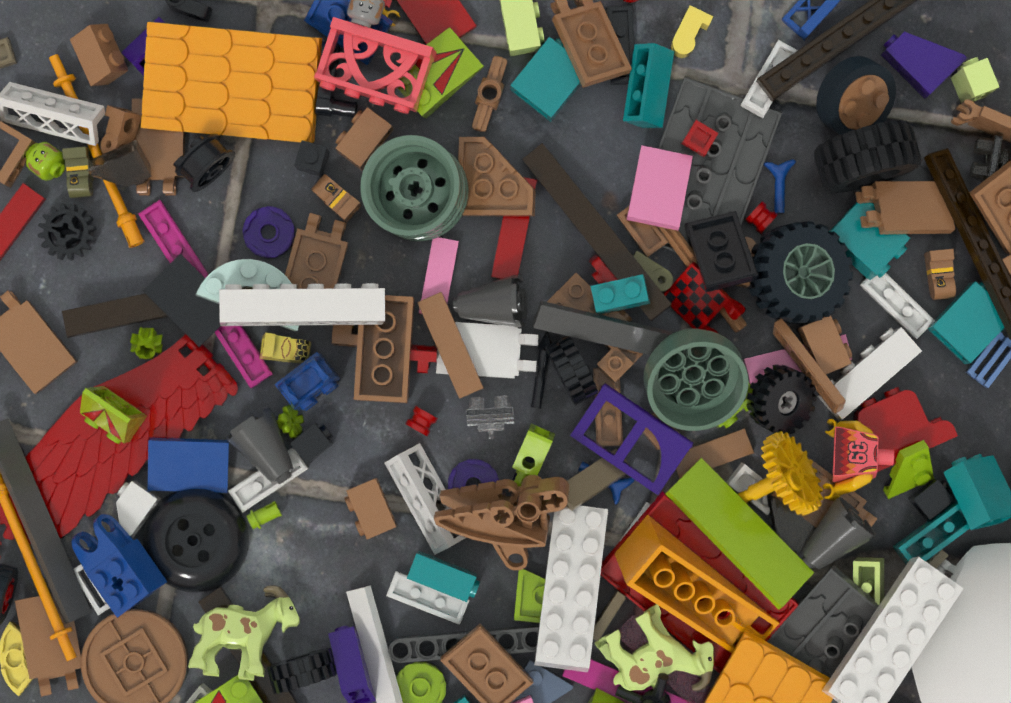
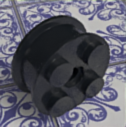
(204, 162)

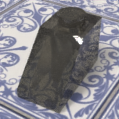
(122, 165)
(788, 525)

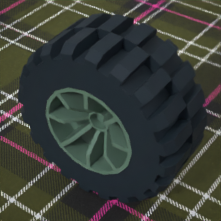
(801, 272)

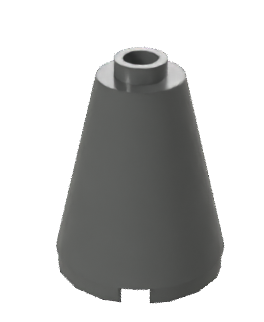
(494, 302)
(263, 446)
(836, 535)

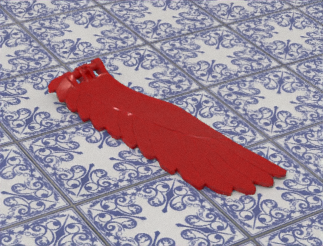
(81, 465)

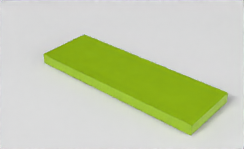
(740, 533)

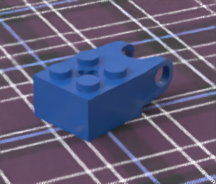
(308, 382)
(117, 565)

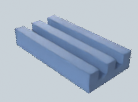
(979, 377)

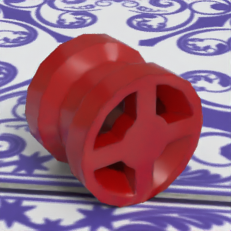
(761, 217)
(421, 421)

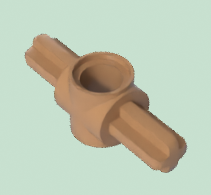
(492, 81)

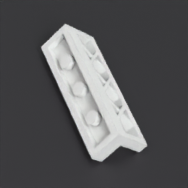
(51, 107)
(419, 498)

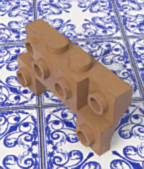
(578, 295)

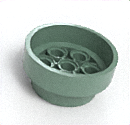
(705, 403)

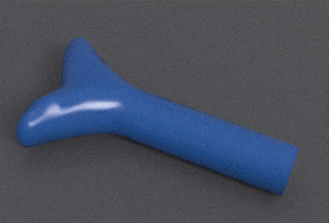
(779, 173)
(616, 487)

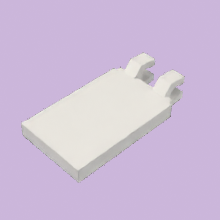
(494, 350)

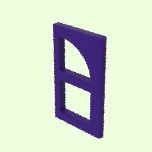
(671, 443)

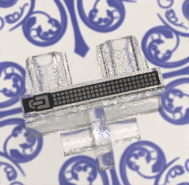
(490, 418)

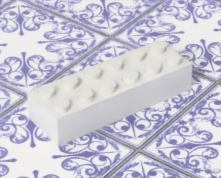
(301, 306)
(571, 588)
(894, 635)

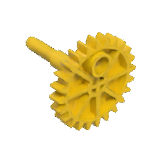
(788, 475)

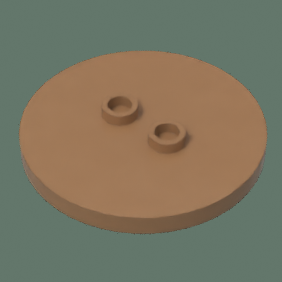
(134, 659)

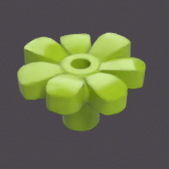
(290, 422)

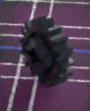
(70, 222)

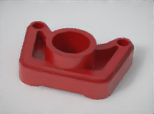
(602, 272)

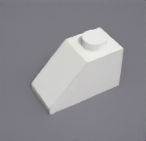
(135, 506)

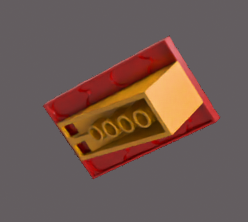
(691, 580)

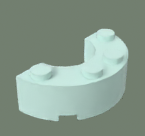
(245, 273)

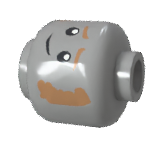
(365, 12)

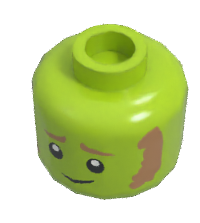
(45, 161)

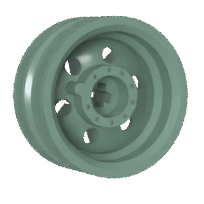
(379, 179)

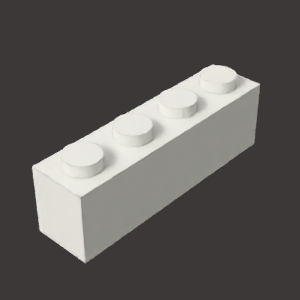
(873, 369)

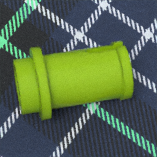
(263, 515)

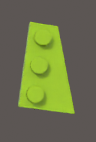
(529, 597)

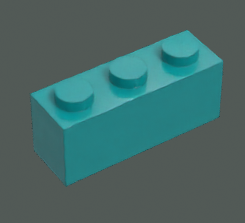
(648, 85)
(933, 534)

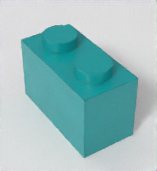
(620, 294)

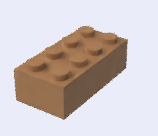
(384, 354)

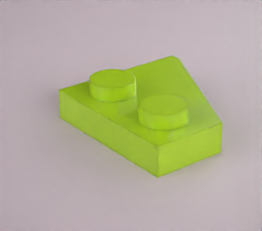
(911, 469)

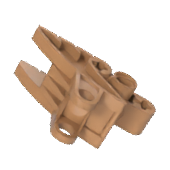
(498, 519)

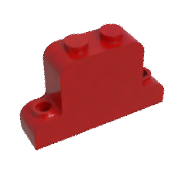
(902, 422)

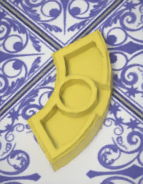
(13, 659)

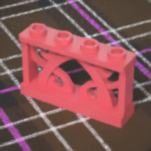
(353, 36)

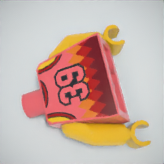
(854, 457)

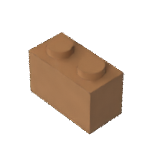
(99, 54)
(363, 137)
(825, 344)
(371, 509)

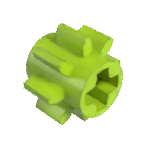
(146, 343)

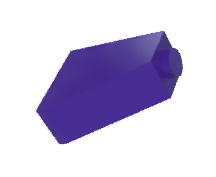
(921, 61)
(351, 666)

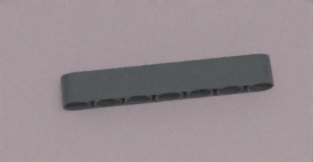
(439, 640)

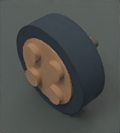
(855, 95)

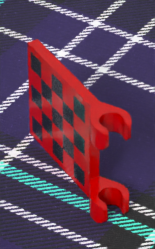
(697, 306)

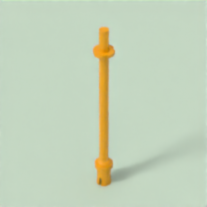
(126, 220)
(35, 572)

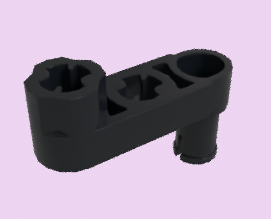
(326, 102)

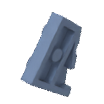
(546, 685)

